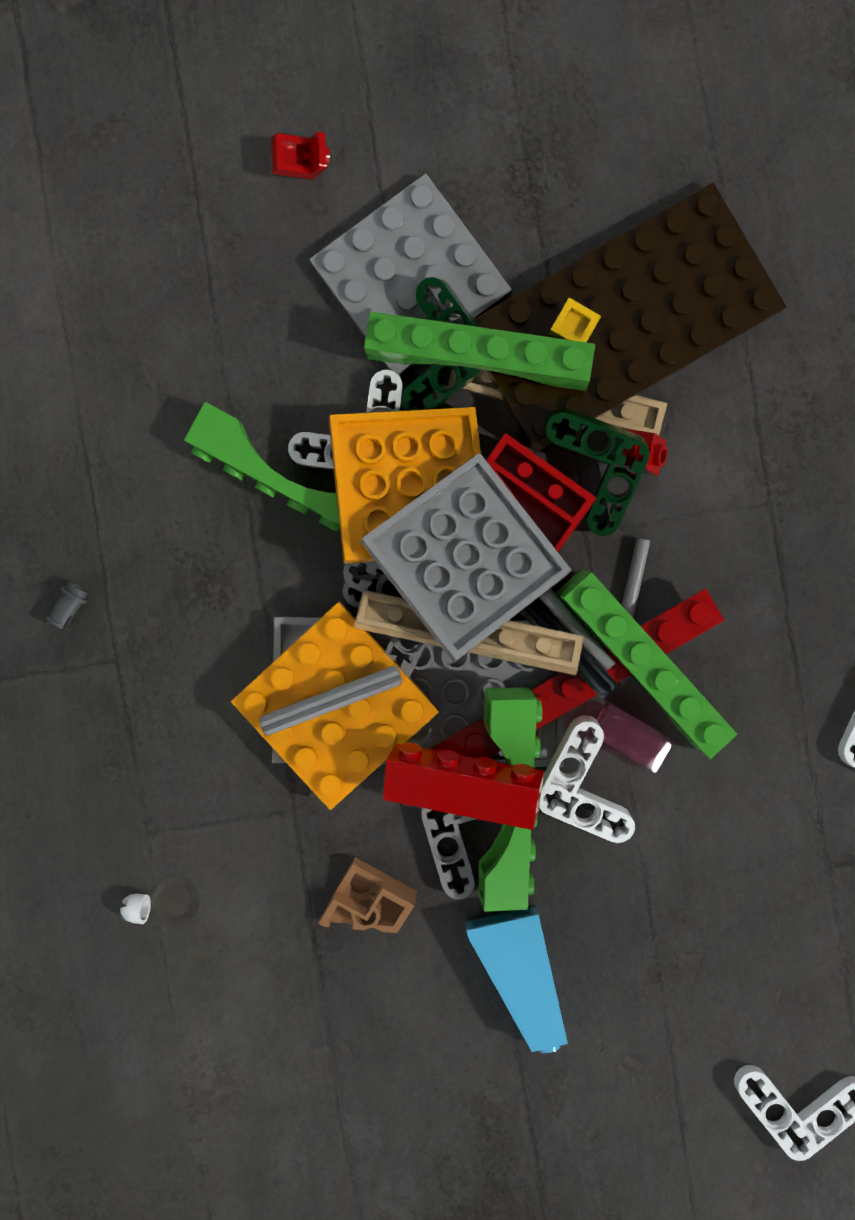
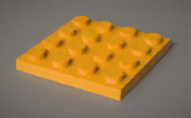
(390, 461)
(347, 743)

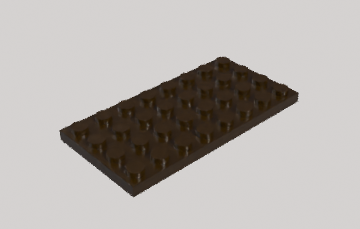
(663, 302)

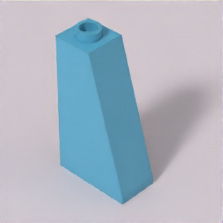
(519, 966)

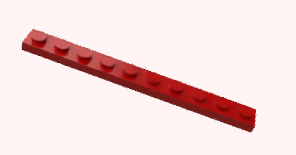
(568, 691)

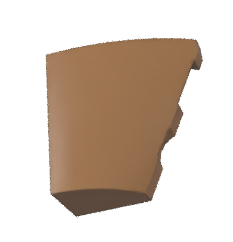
(369, 900)

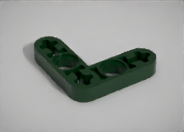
(464, 375)
(611, 454)

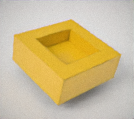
(574, 322)

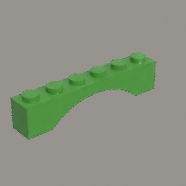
(528, 356)
(225, 439)
(646, 662)
(505, 867)

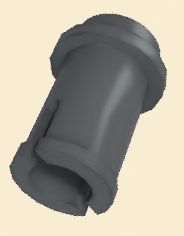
(67, 605)

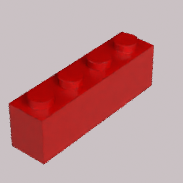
(463, 785)

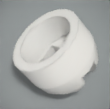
(136, 908)

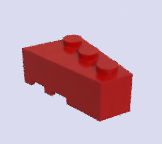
(543, 491)

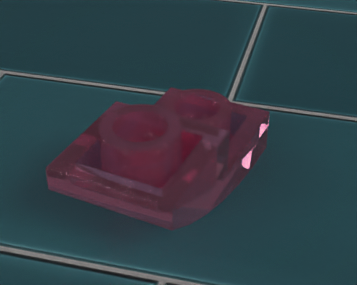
(633, 737)

